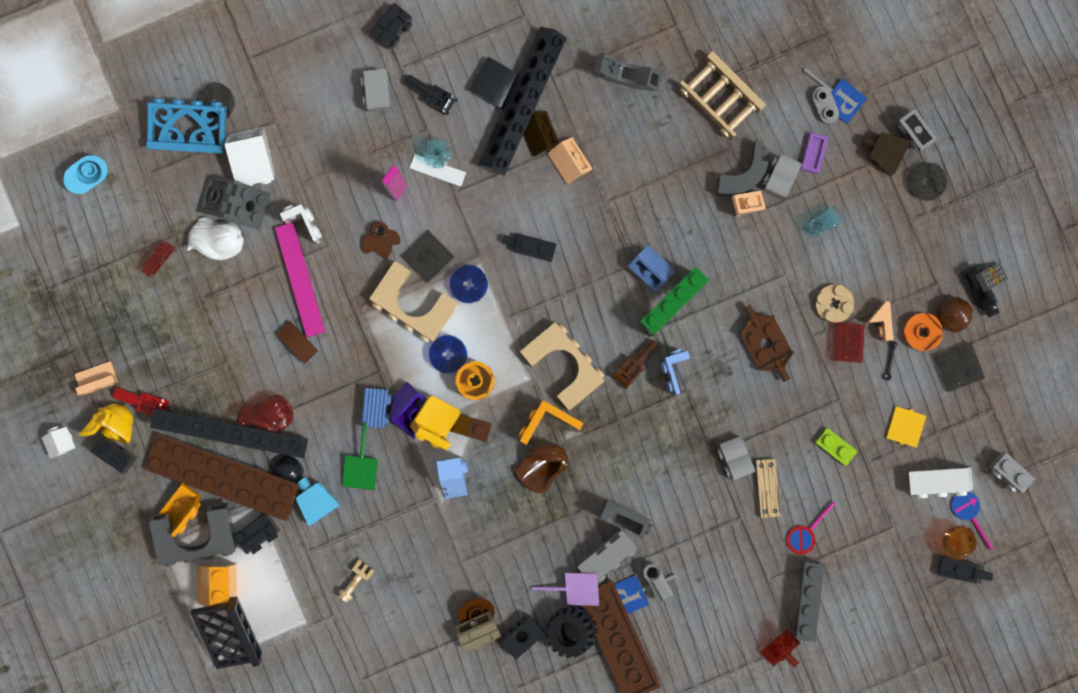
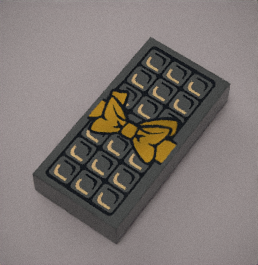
(991, 277)

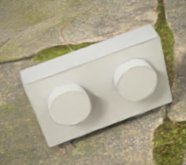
(296, 213)

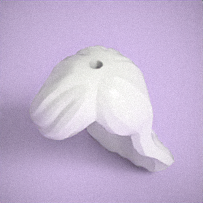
(215, 239)

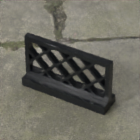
(242, 632)

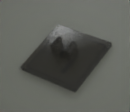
(427, 256)

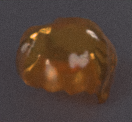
(958, 542)

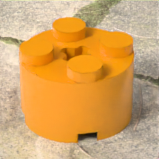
(469, 371)

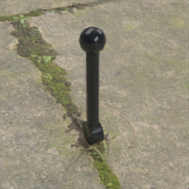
(887, 376)

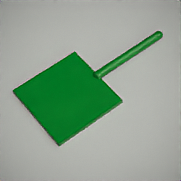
(360, 471)

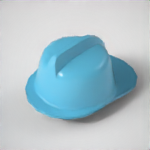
(85, 174)

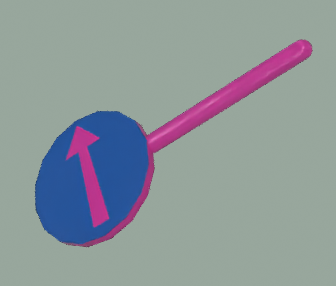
(967, 508)

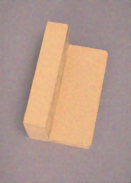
(569, 160)
(96, 378)

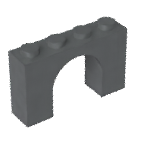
(173, 550)

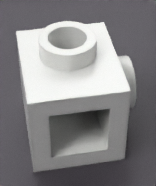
(58, 441)

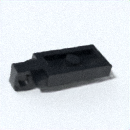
(531, 247)
(984, 300)
(963, 571)

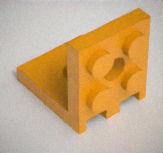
(536, 416)

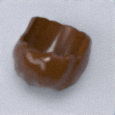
(955, 314)

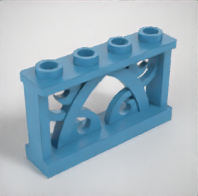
(165, 141)

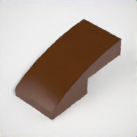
(297, 342)

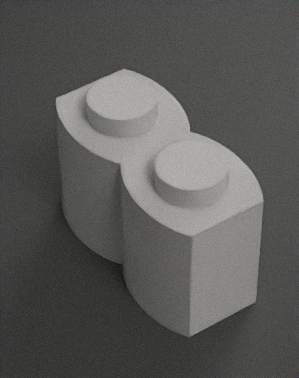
(782, 176)
(736, 458)

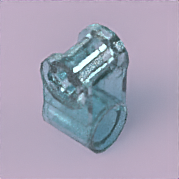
(826, 220)

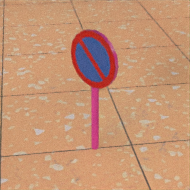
(802, 539)

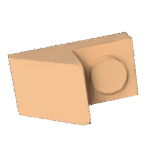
(748, 203)
(883, 316)

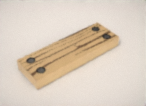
(767, 488)

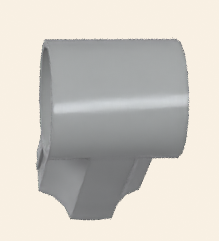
(659, 584)

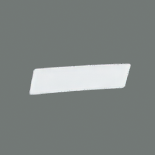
(447, 173)

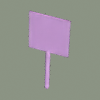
(580, 589)

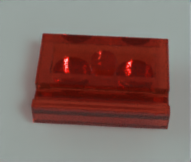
(849, 342)

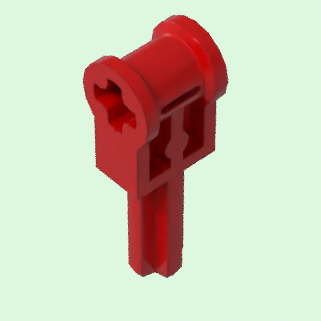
(145, 402)

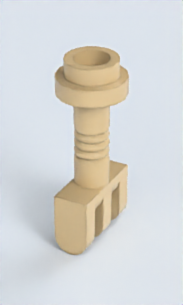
(360, 573)

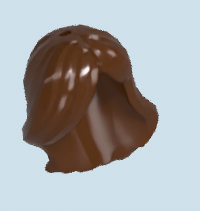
(541, 467)

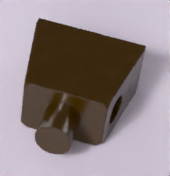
(886, 151)

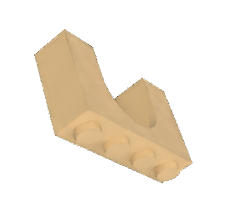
(387, 296)
(555, 339)

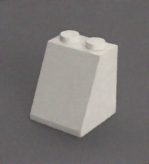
(250, 156)

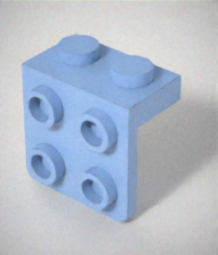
(675, 356)

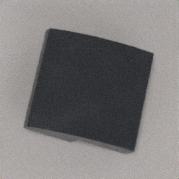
(494, 82)

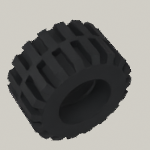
(558, 638)

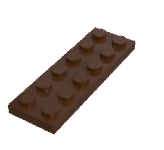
(621, 643)

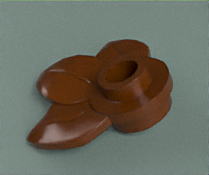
(380, 243)

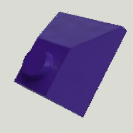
(406, 406)

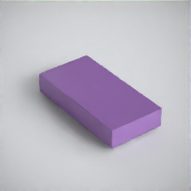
(814, 153)

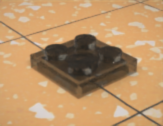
(959, 367)

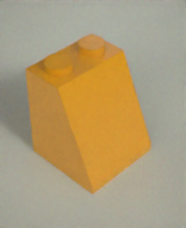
(216, 583)

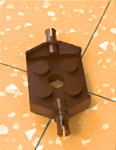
(766, 327)

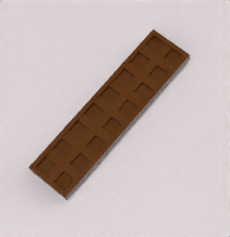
(222, 476)

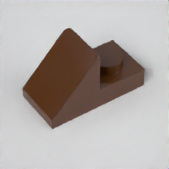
(471, 428)

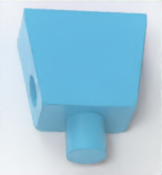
(315, 501)

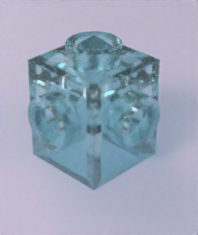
(434, 147)

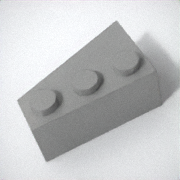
(608, 555)

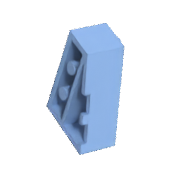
(452, 477)

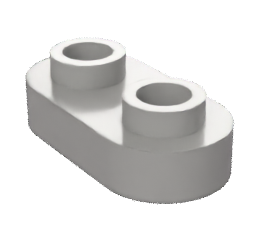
(825, 105)

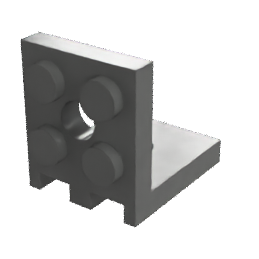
(228, 200)

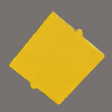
(906, 426)

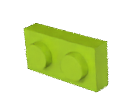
(836, 446)

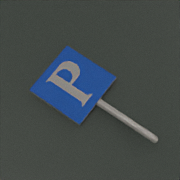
(845, 96)
(632, 593)

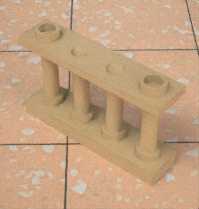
(727, 77)

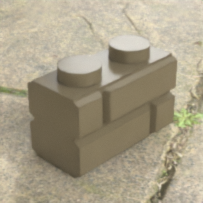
(477, 631)

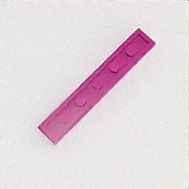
(394, 183)
(300, 280)

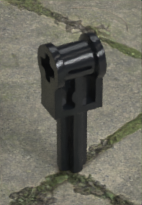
(434, 96)

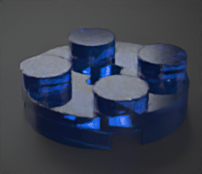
(462, 275)
(439, 347)

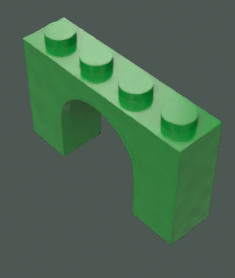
(673, 302)

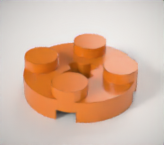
(933, 332)

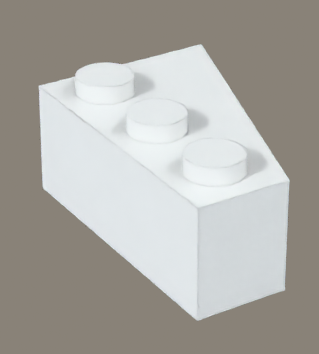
(941, 482)

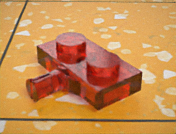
(154, 263)
(781, 648)

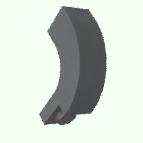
(626, 74)
(740, 184)

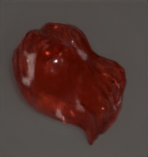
(271, 414)

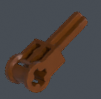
(633, 366)

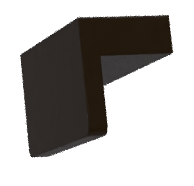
(540, 134)

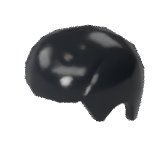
(288, 468)

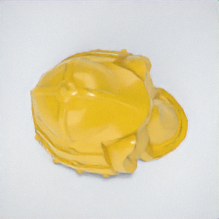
(113, 422)

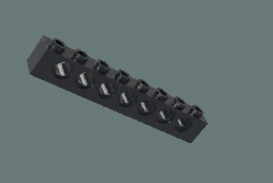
(522, 101)
(228, 433)

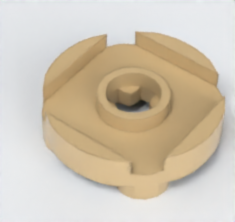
(845, 305)

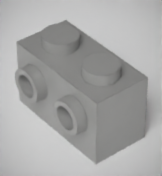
(376, 90)
(917, 129)
(1012, 473)

